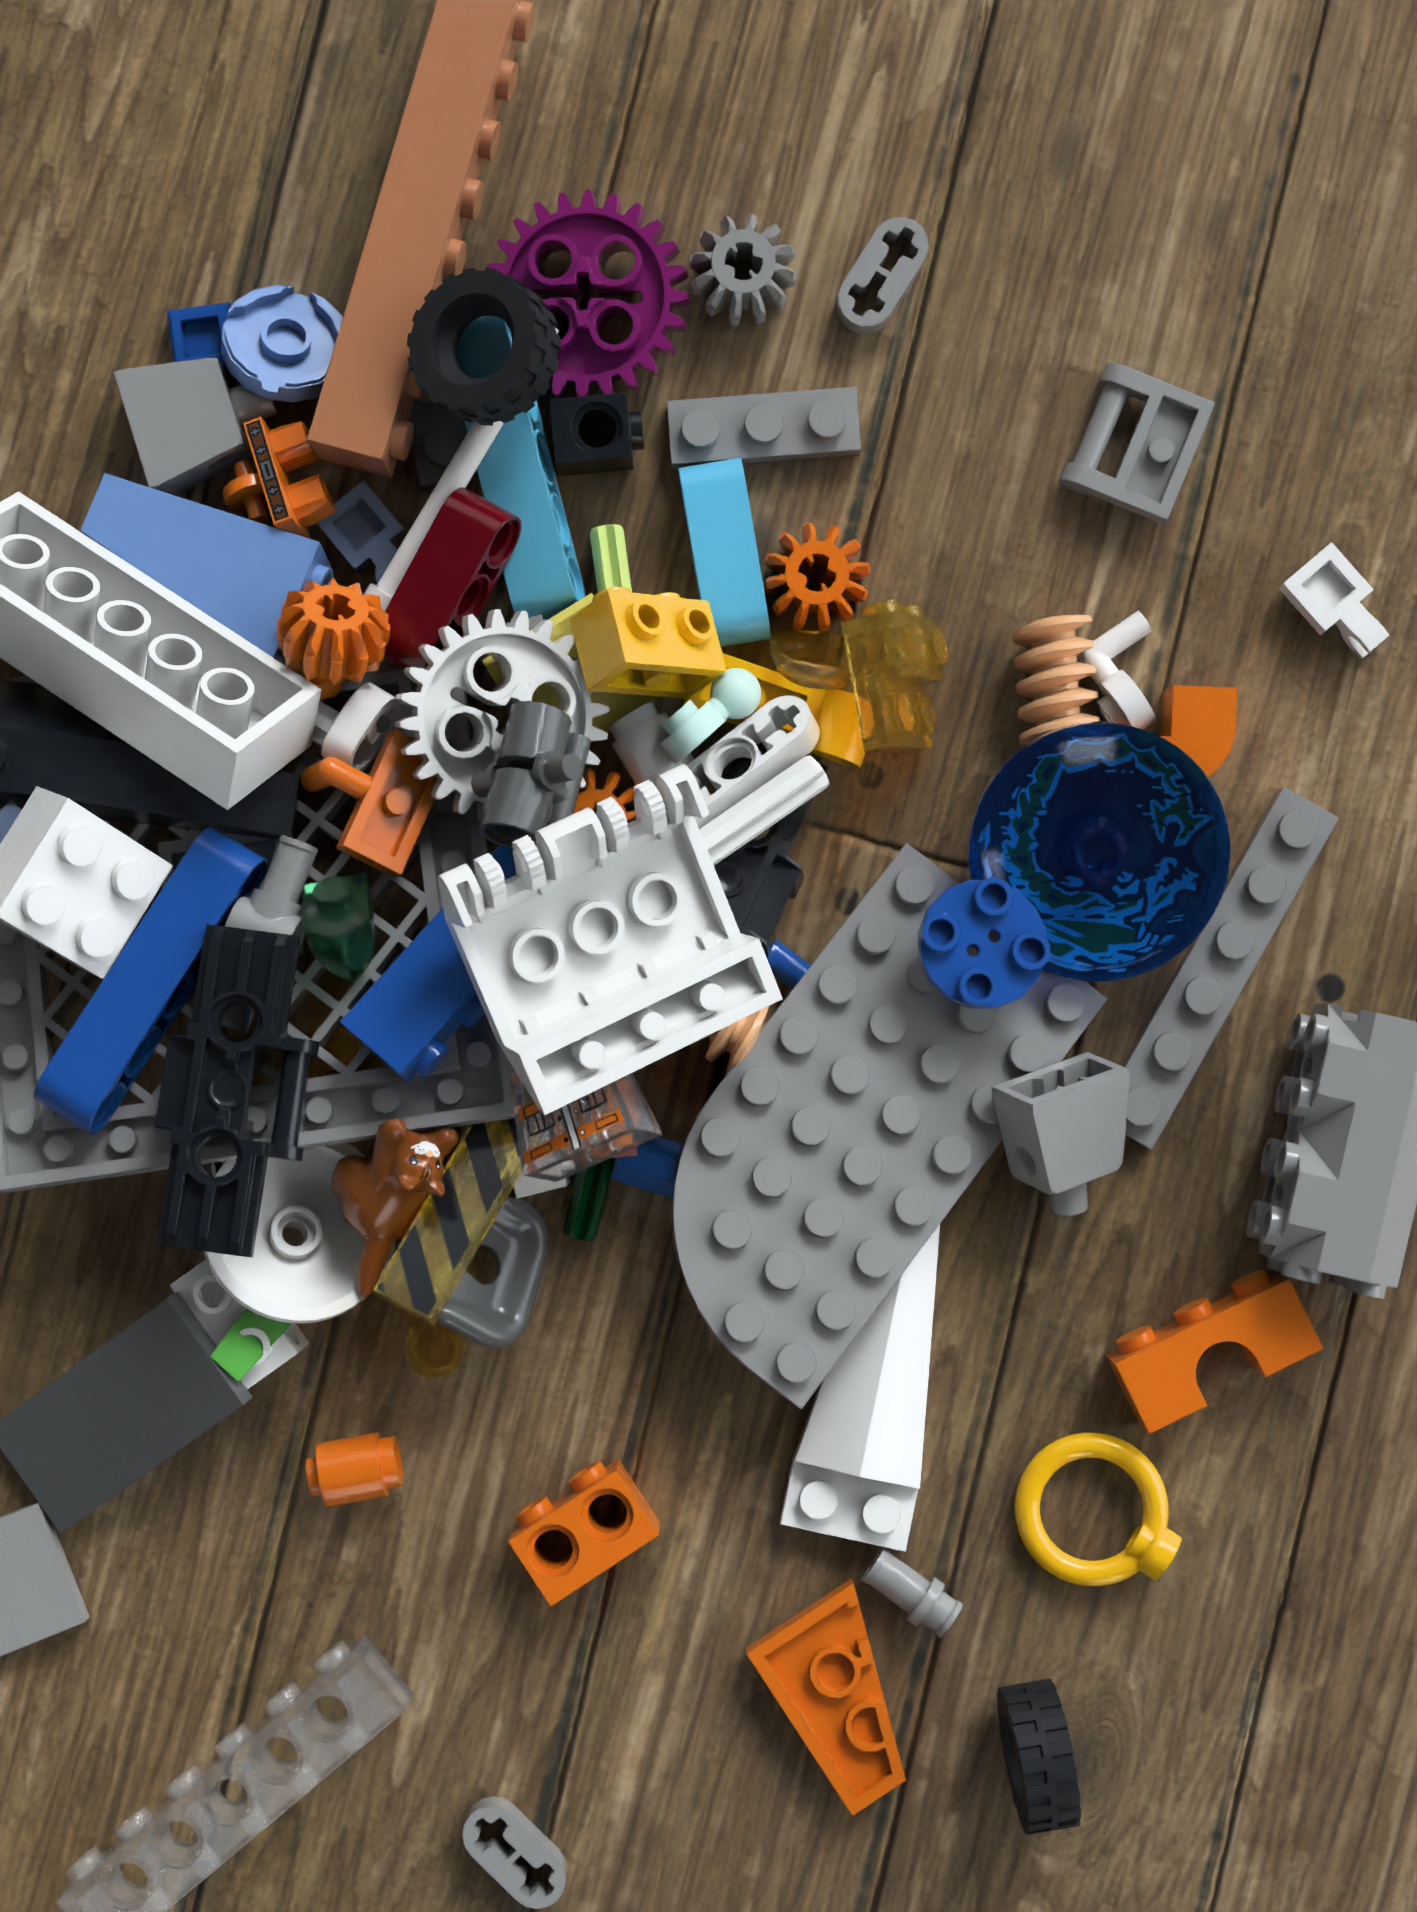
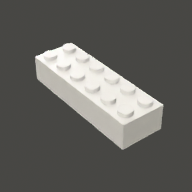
(145, 659)

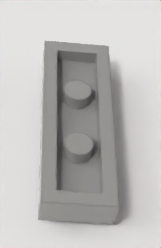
(764, 427)

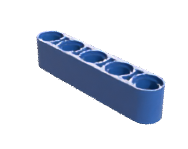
(147, 983)

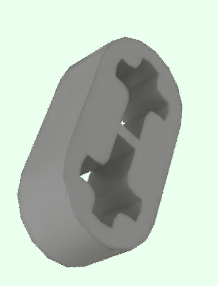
(870, 268)
(504, 1863)

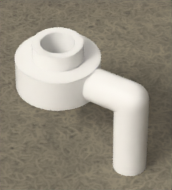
(1121, 697)

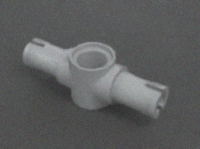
(273, 908)

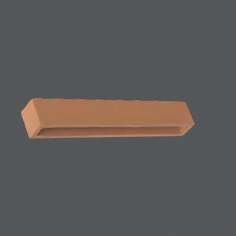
(418, 227)

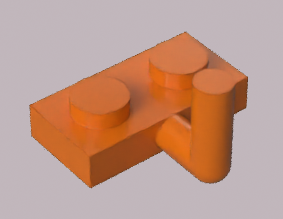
(388, 805)

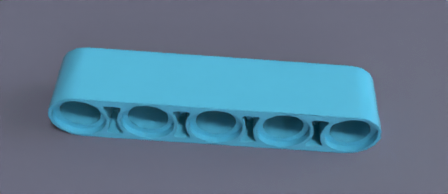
(522, 479)

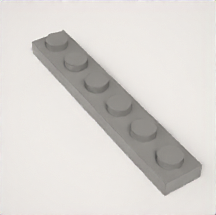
(1221, 960)

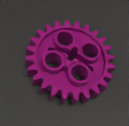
(591, 239)

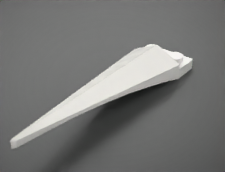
(865, 1430)

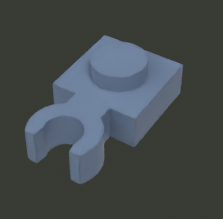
(363, 530)

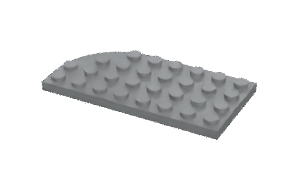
(849, 1135)

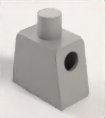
(188, 420)
(1064, 1127)

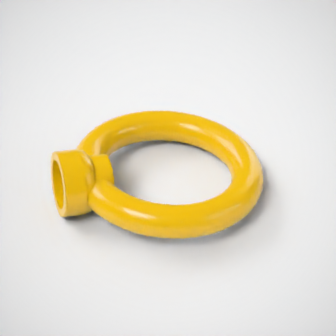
(1149, 1546)

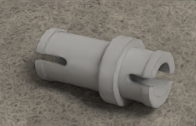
(912, 1592)

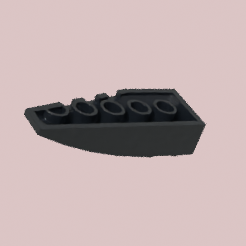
(74, 756)

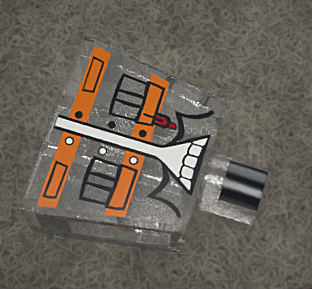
(581, 1131)

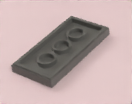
(119, 1413)

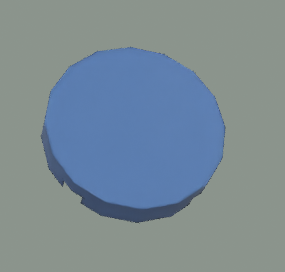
(280, 342)

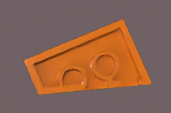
(832, 1694)

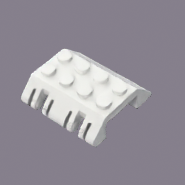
(605, 943)

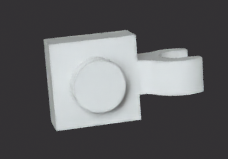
(1329, 594)

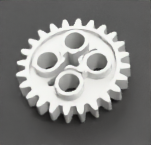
(525, 663)

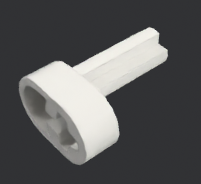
(359, 728)

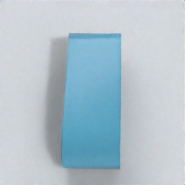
(725, 550)

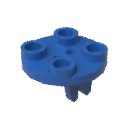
(1001, 968)

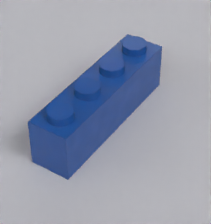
(420, 999)

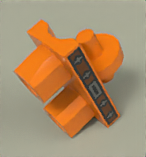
(275, 455)

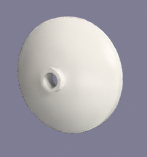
(303, 1280)

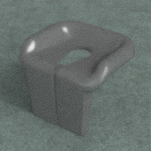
(500, 1310)

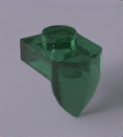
(340, 924)

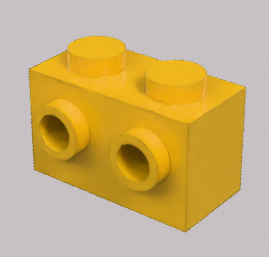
(647, 644)

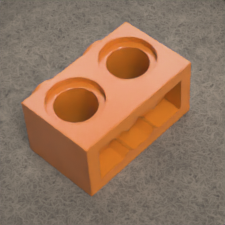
(594, 1542)

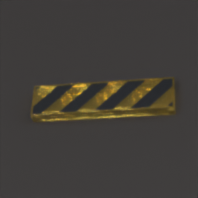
(453, 1225)

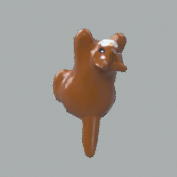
(388, 1189)

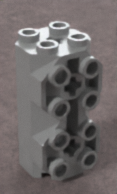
(1347, 1165)

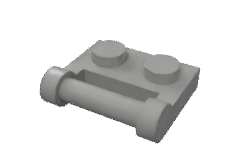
(1156, 452)

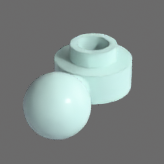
(732, 696)

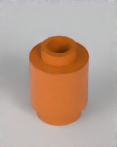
(355, 1469)

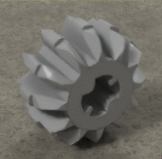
(767, 273)

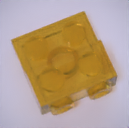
(889, 660)

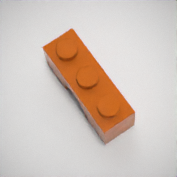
(1160, 1366)

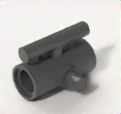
(533, 775)

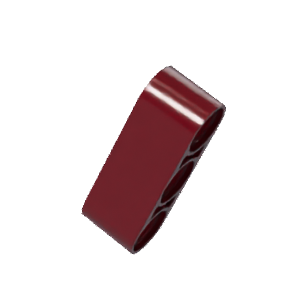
(450, 574)

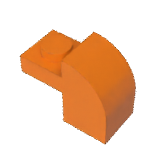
(1200, 722)

